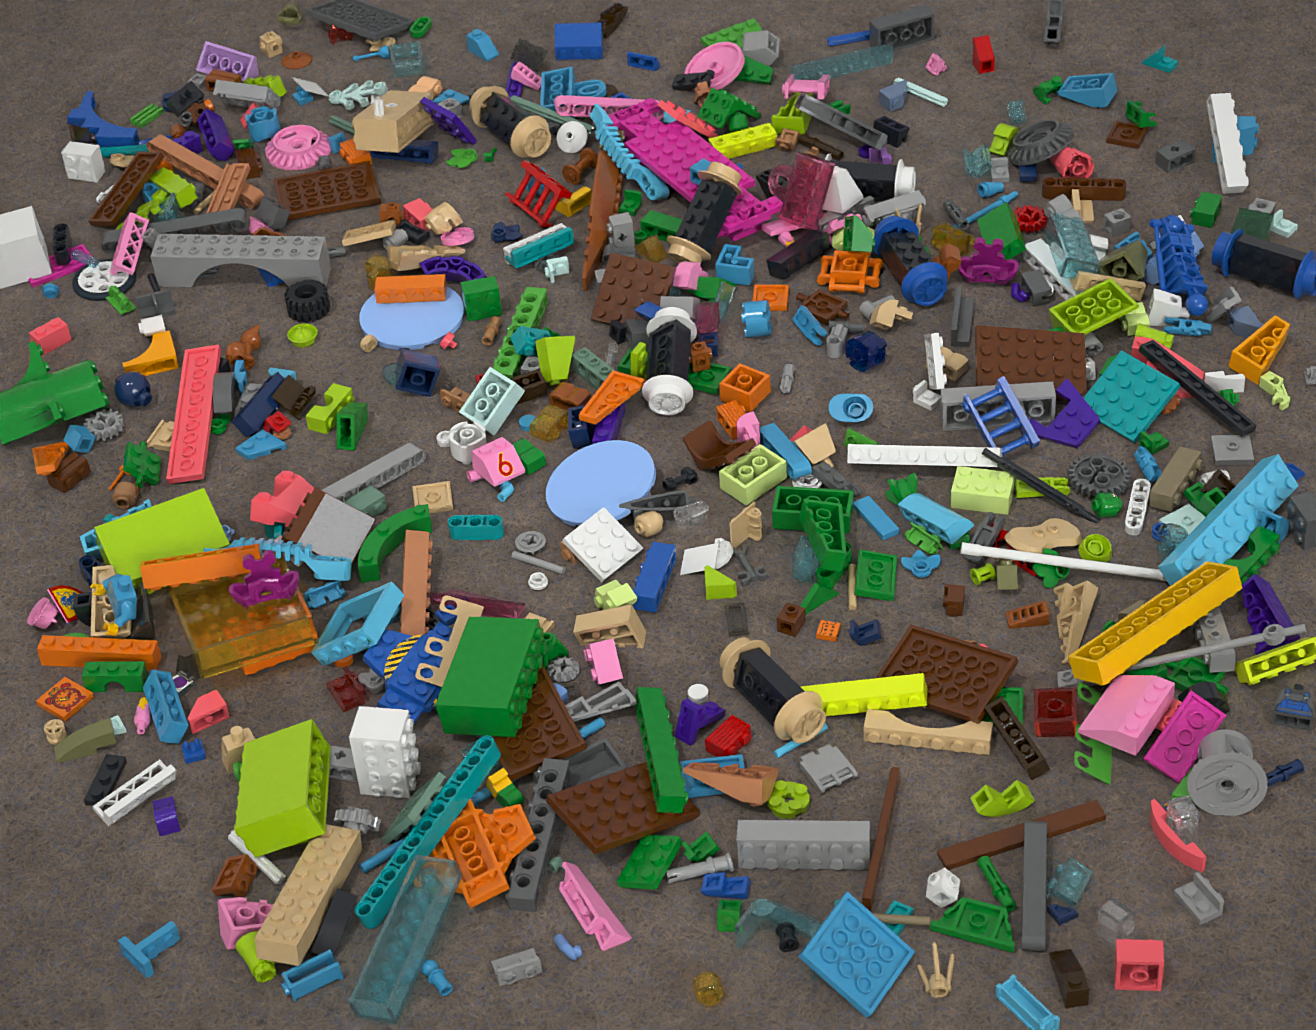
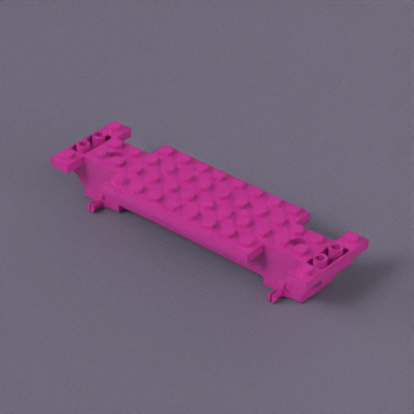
(672, 151)

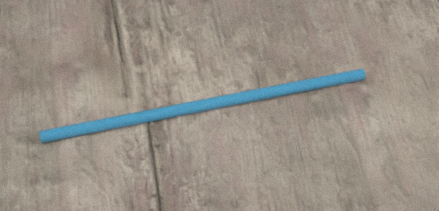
(477, 798)

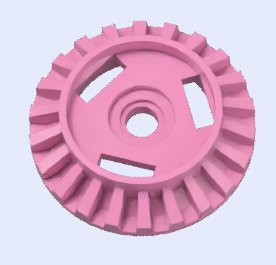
(282, 148)

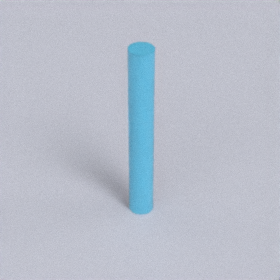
(791, 745)

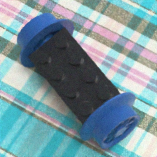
(1266, 262)
(918, 275)

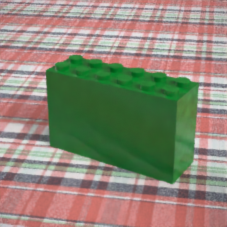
(491, 676)

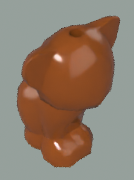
(242, 350)

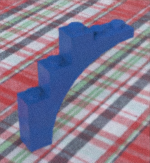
(105, 133)

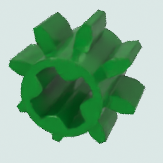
(1229, 395)

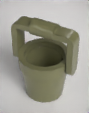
(290, 14)

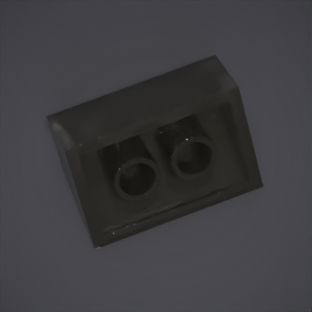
(143, 626)

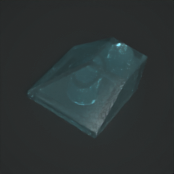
(169, 209)

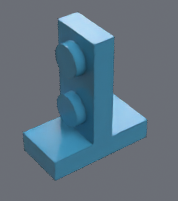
(149, 948)

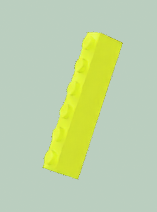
(873, 694)

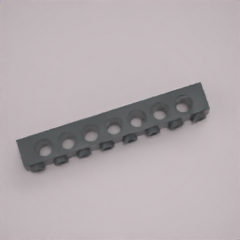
(533, 860)

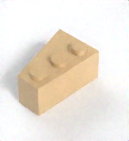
(614, 623)

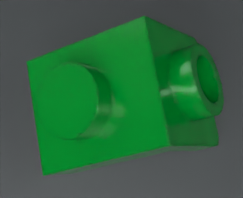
(701, 848)

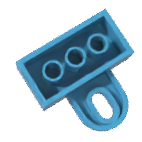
(564, 82)

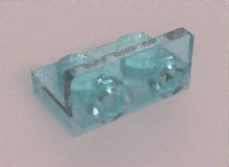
(978, 162)
(1069, 881)

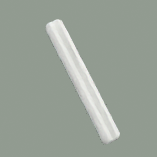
(261, 862)

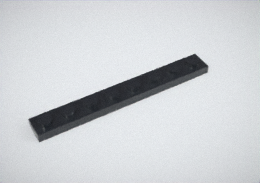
(1197, 388)

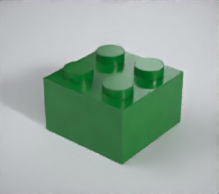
(481, 298)

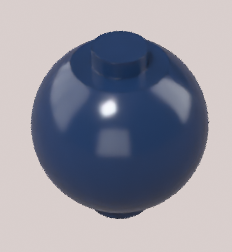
(133, 389)

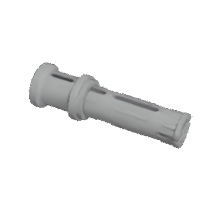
(710, 866)

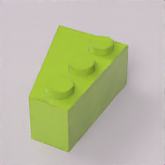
(791, 117)

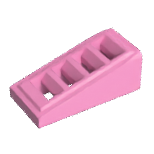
(526, 76)

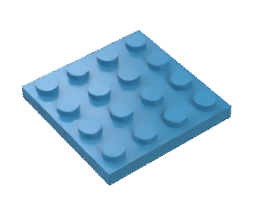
(856, 954)

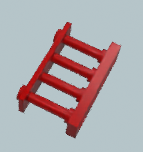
(550, 185)

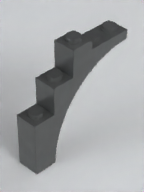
(841, 121)

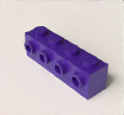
(215, 135)

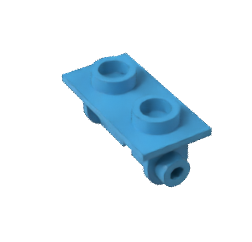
(315, 596)

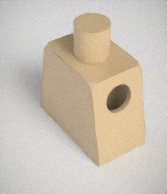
(816, 445)
(234, 746)

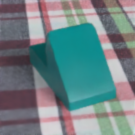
(1159, 61)

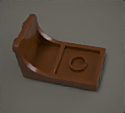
(711, 450)

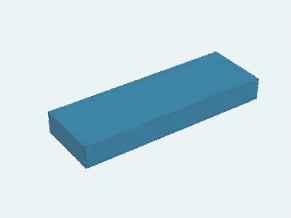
(876, 518)

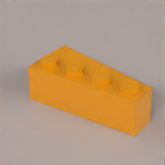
(1260, 349)

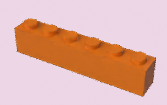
(196, 567)
(75, 651)

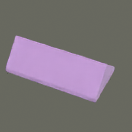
(227, 60)

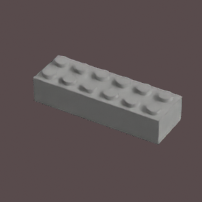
(1036, 400)
(803, 844)

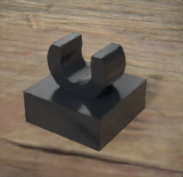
(617, 331)

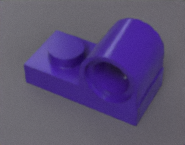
(166, 816)

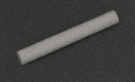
(538, 562)

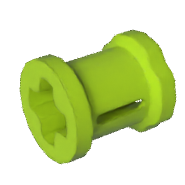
(982, 574)

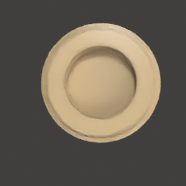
(368, 343)

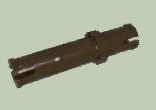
(823, 148)

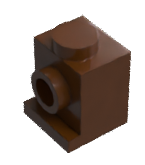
(954, 599)

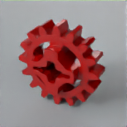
(1030, 218)

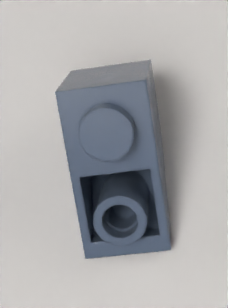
(1243, 321)

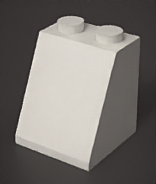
(841, 192)

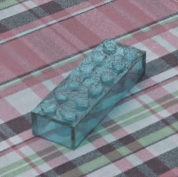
(1070, 246)

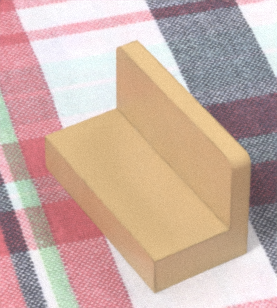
(1083, 207)

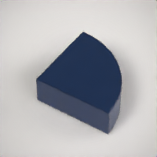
(1062, 914)

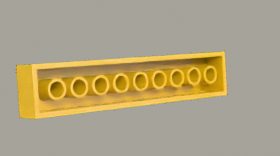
(1155, 623)

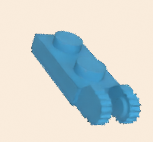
(809, 325)

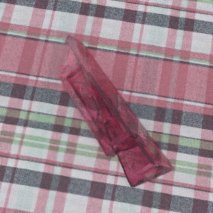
(492, 606)

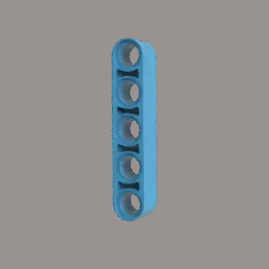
(779, 443)

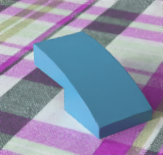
(240, 375)

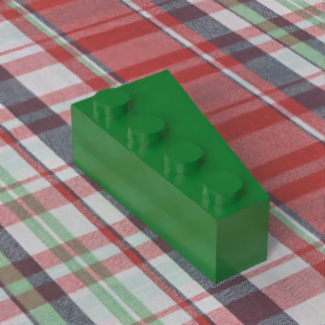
(825, 532)

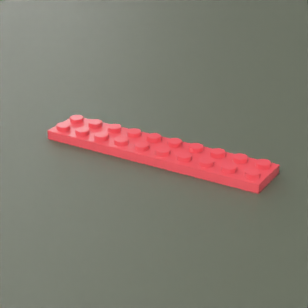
(193, 415)

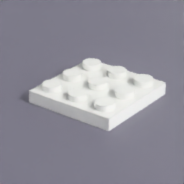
(935, 361)
(602, 544)

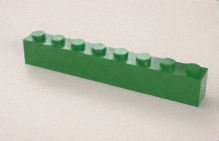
(660, 750)

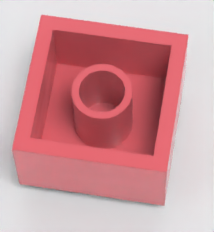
(1138, 964)

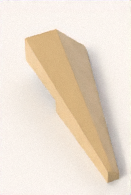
(1075, 608)

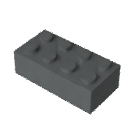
(903, 28)

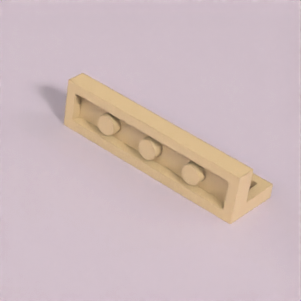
(1088, 280)

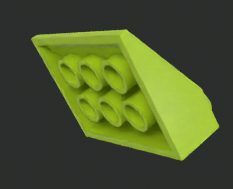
(1092, 308)

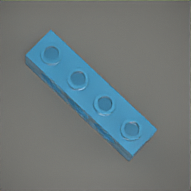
(165, 706)

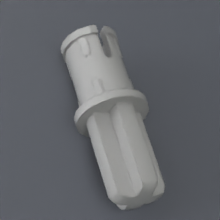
(786, 378)

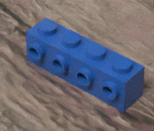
(654, 576)

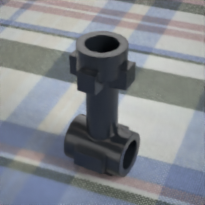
(686, 475)

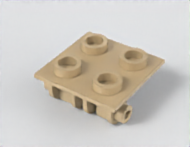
(746, 525)

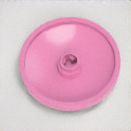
(723, 58)

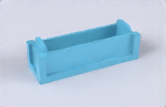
(1026, 1006)

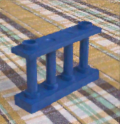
(1011, 405)

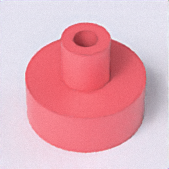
(447, 341)

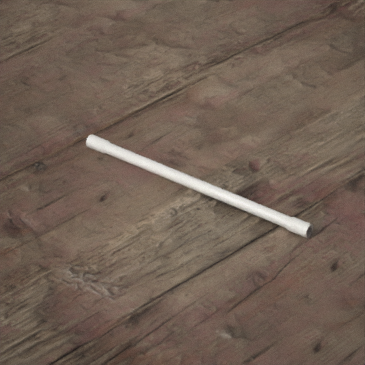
(978, 550)

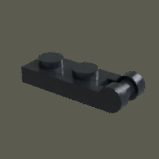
(690, 80)

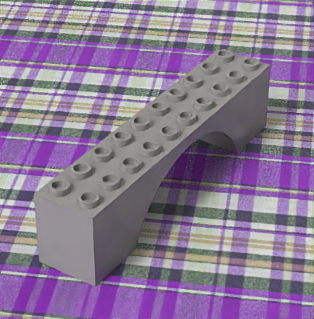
(183, 257)

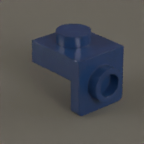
(866, 632)

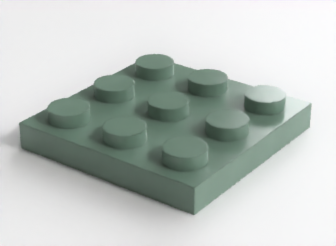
(411, 811)

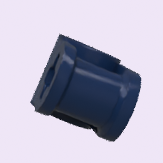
(86, 566)

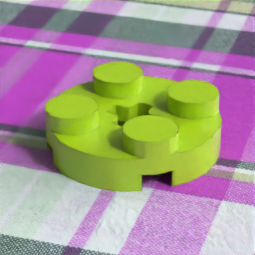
(792, 790)

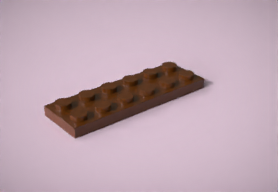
(126, 189)

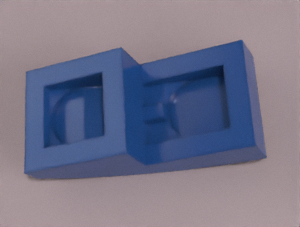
(720, 886)

